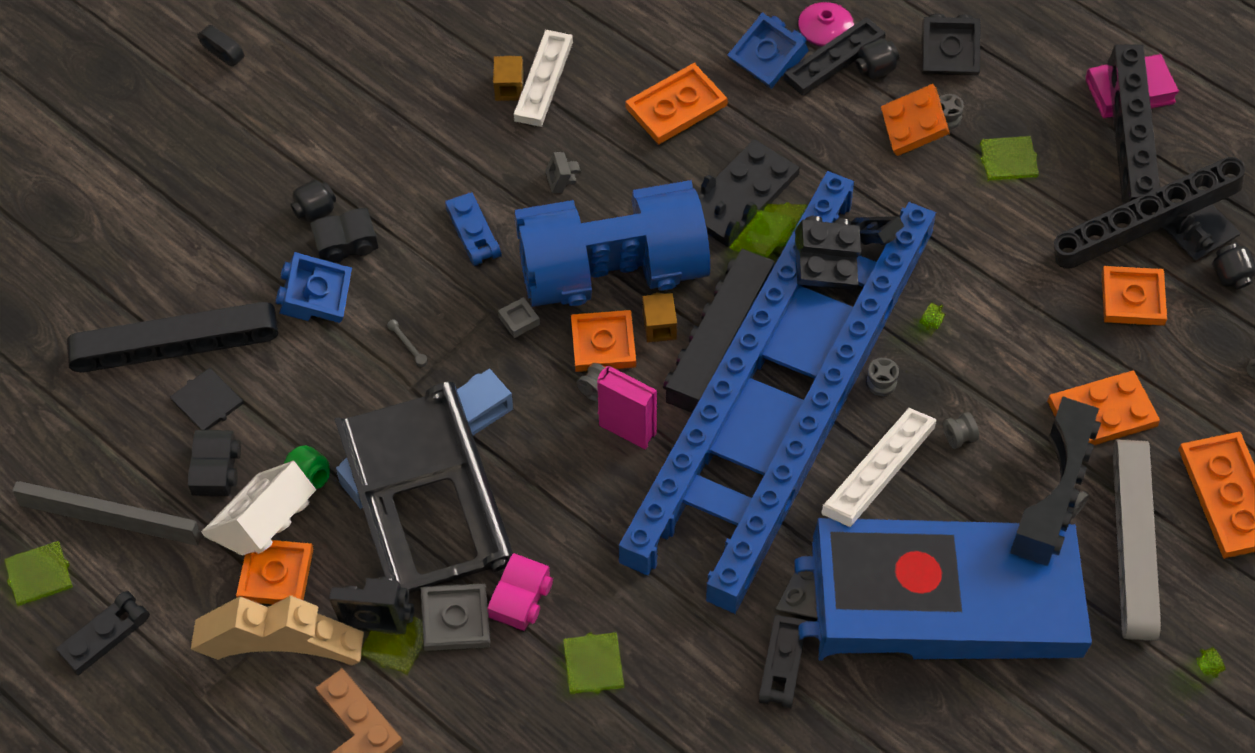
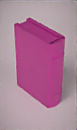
(1160, 84)
(627, 407)

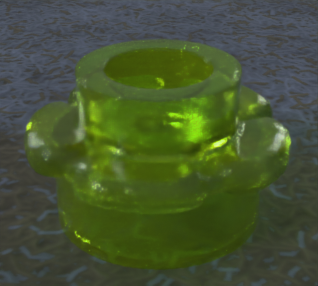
(933, 316)
(1210, 662)

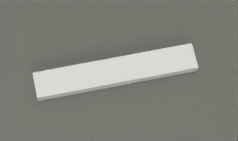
(878, 467)

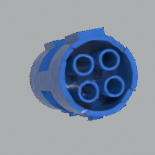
(662, 236)

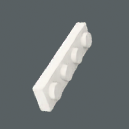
(543, 78)

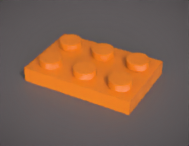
(676, 103)
(1121, 405)

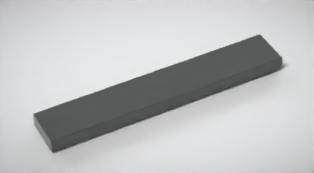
(107, 513)

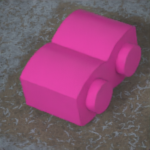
(519, 592)

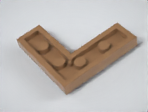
(360, 717)

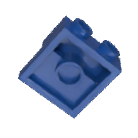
(768, 49)
(313, 288)

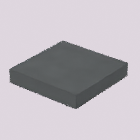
(455, 617)

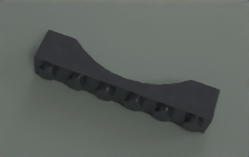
(1041, 523)

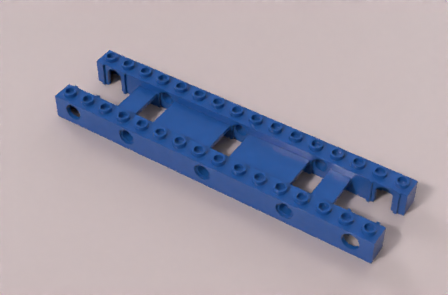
(767, 426)

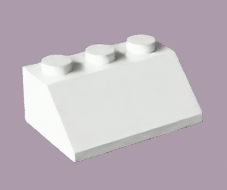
(261, 510)

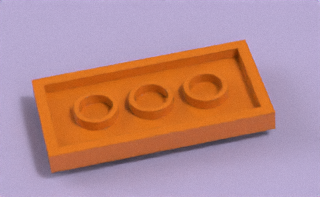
(1226, 489)

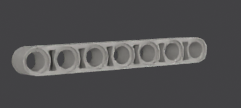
(1136, 540)

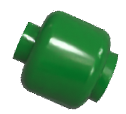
(312, 464)

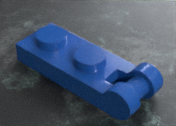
(472, 228)

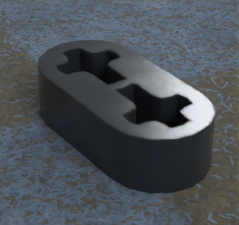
(221, 45)

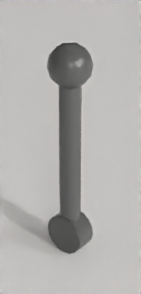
(421, 359)

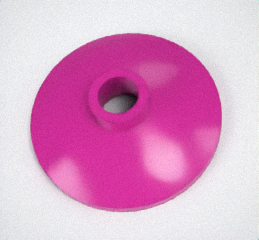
(824, 22)

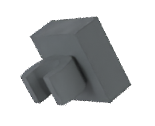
(561, 172)
(518, 317)

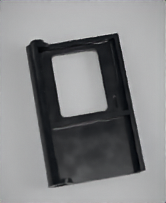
(413, 448)

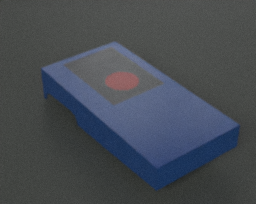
(943, 592)

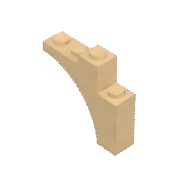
(283, 627)

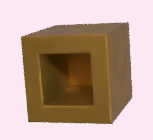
(508, 78)
(659, 317)

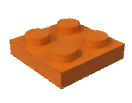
(915, 120)
(1134, 295)
(603, 339)
(276, 572)

